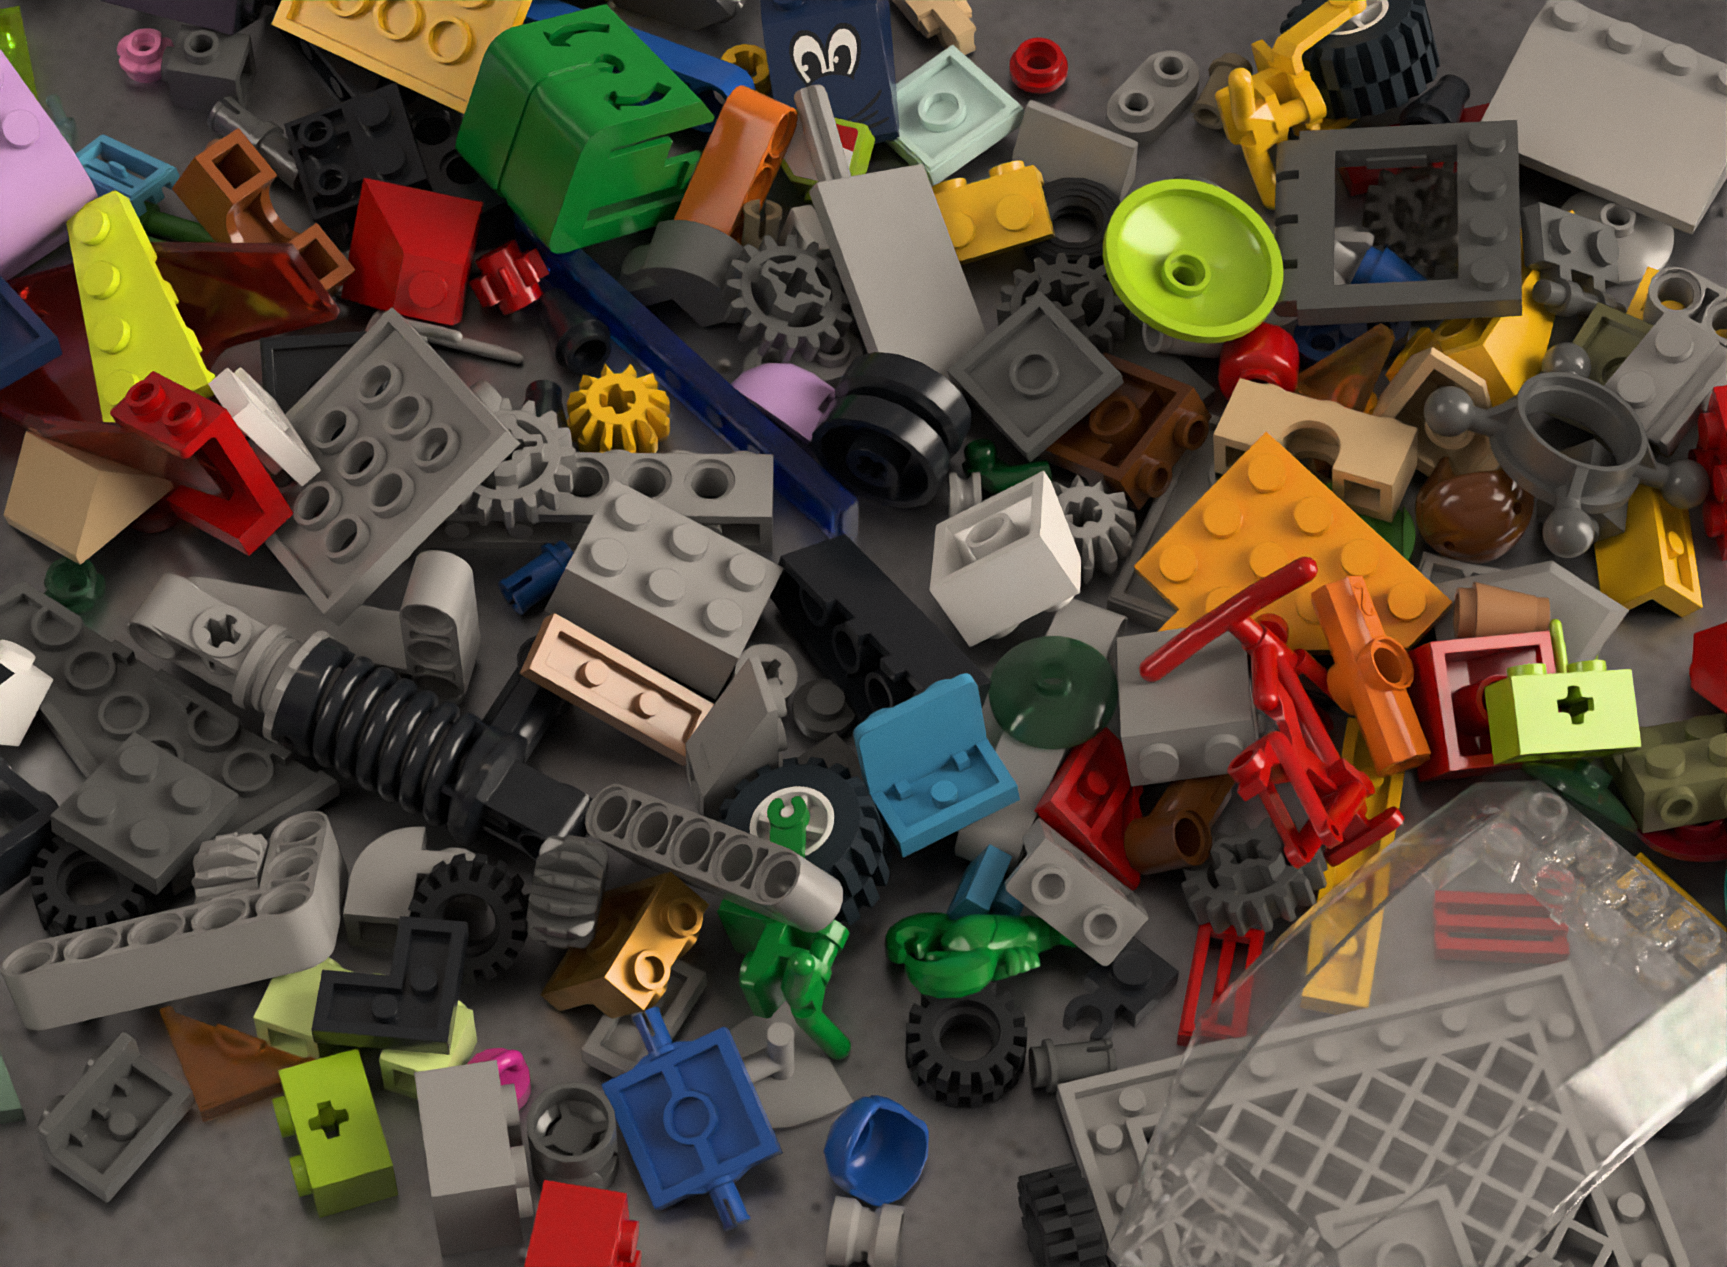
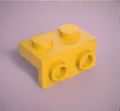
(995, 212)

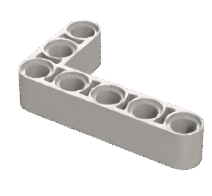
(428, 641)
(196, 947)

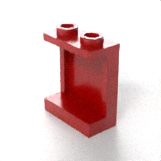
(184, 423)

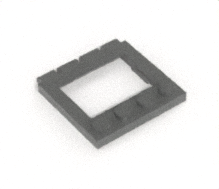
(1487, 223)

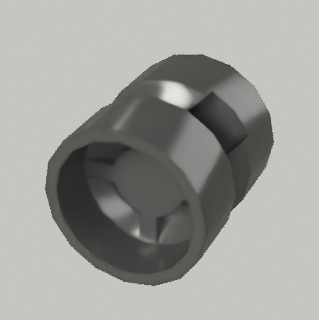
(573, 1136)

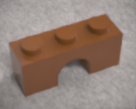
(231, 199)

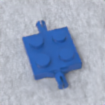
(691, 1118)

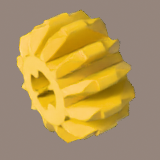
(618, 413)

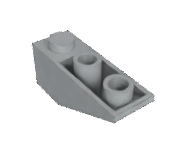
(736, 738)

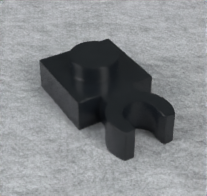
(1123, 989)

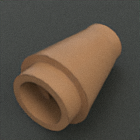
(1497, 611)

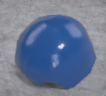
(876, 1150)

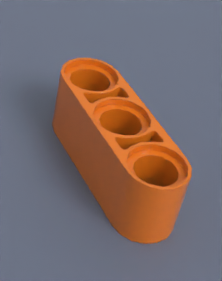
(738, 160)

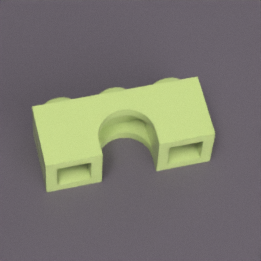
(287, 1020)

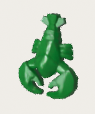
(974, 946)

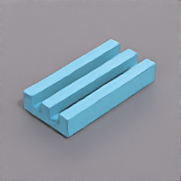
(113, 175)

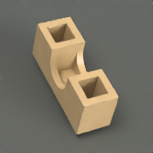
(1368, 453)

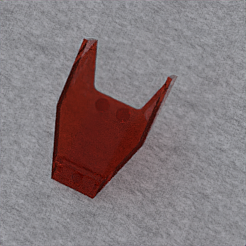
(224, 296)

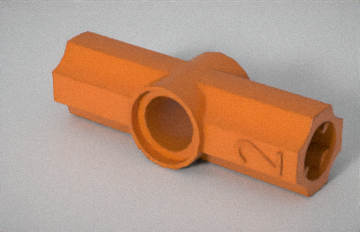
(1370, 676)

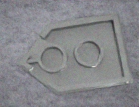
(1584, 611)

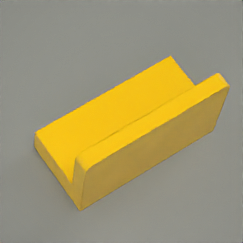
(1651, 556)

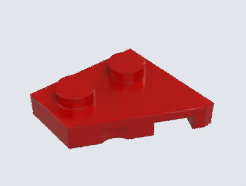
(1094, 803)

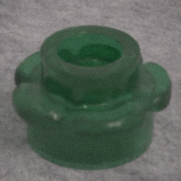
(67, 574)

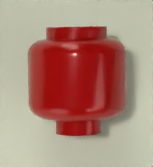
(1261, 357)

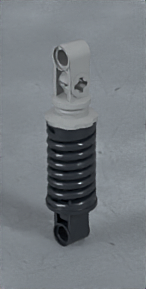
(363, 720)

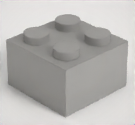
(473, 1157)

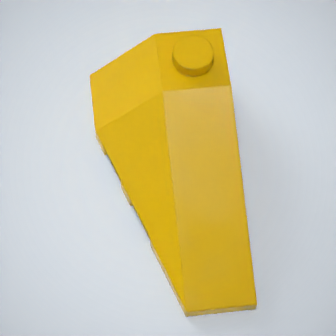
(1494, 348)

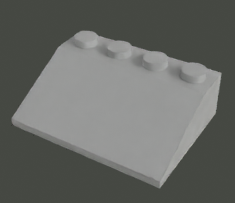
(1618, 113)

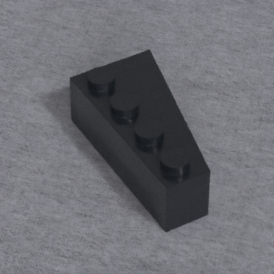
(864, 628)

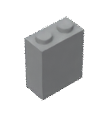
(1191, 717)

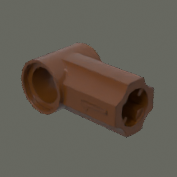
(1179, 825)

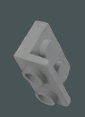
(1075, 894)

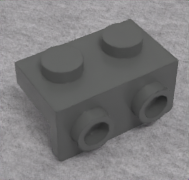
(111, 1118)

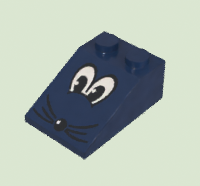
(839, 47)

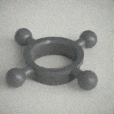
(1554, 477)

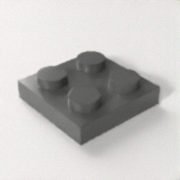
(1035, 376)
(144, 813)

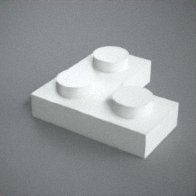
(265, 423)

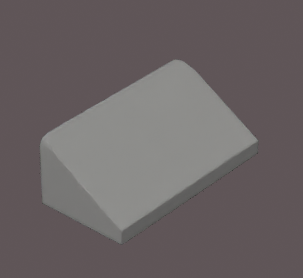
(1075, 149)

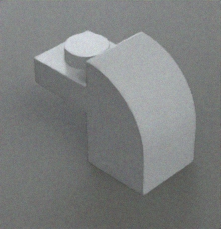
(386, 881)

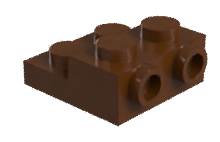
(1134, 434)

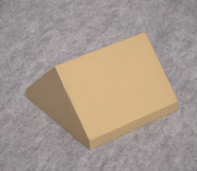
(75, 497)

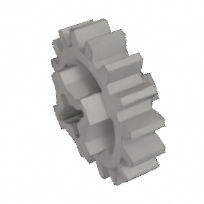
(530, 473)

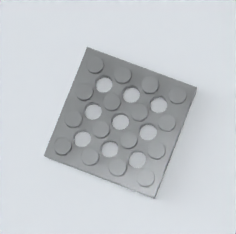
(402, 458)

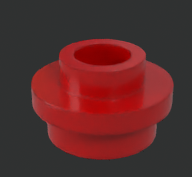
(1038, 66)

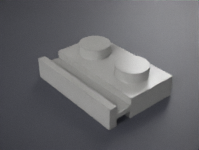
(1671, 378)

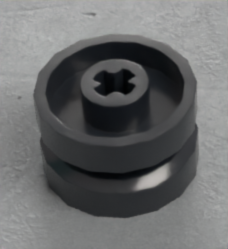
(891, 430)

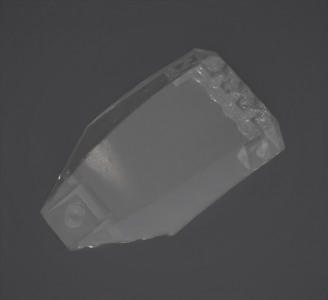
(1437, 1053)

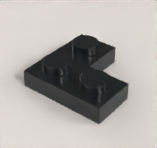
(399, 1011)

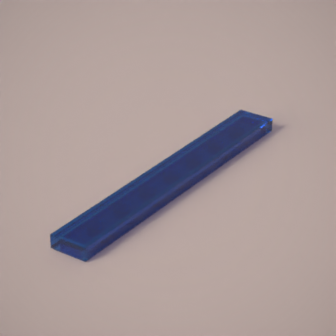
(698, 386)

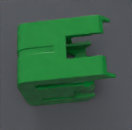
(559, 131)

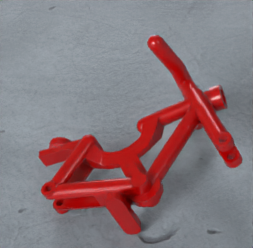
(1302, 749)

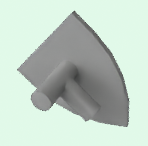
(789, 1071)

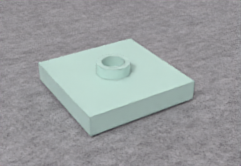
(951, 114)

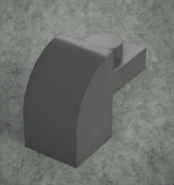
(683, 265)

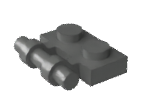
(1573, 258)

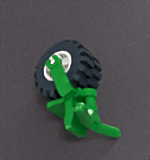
(836, 828)

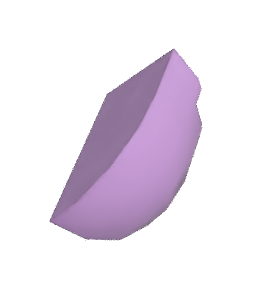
(787, 396)

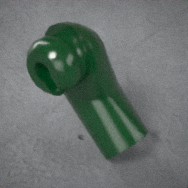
(995, 473)

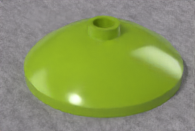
(1208, 243)

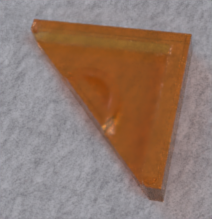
(1348, 375)
(225, 1065)

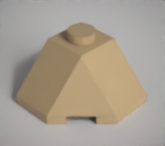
(1406, 399)

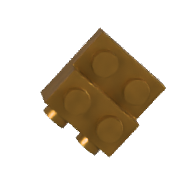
(633, 948)

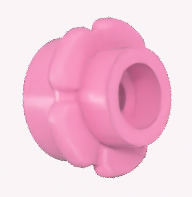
(142, 54)

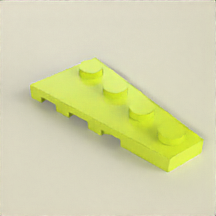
(129, 305)

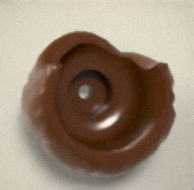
(1472, 513)

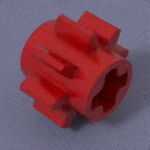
(509, 277)

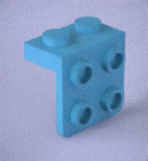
(932, 764)

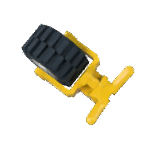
(1326, 73)

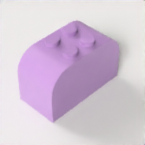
(38, 178)

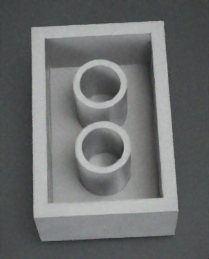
(664, 589)

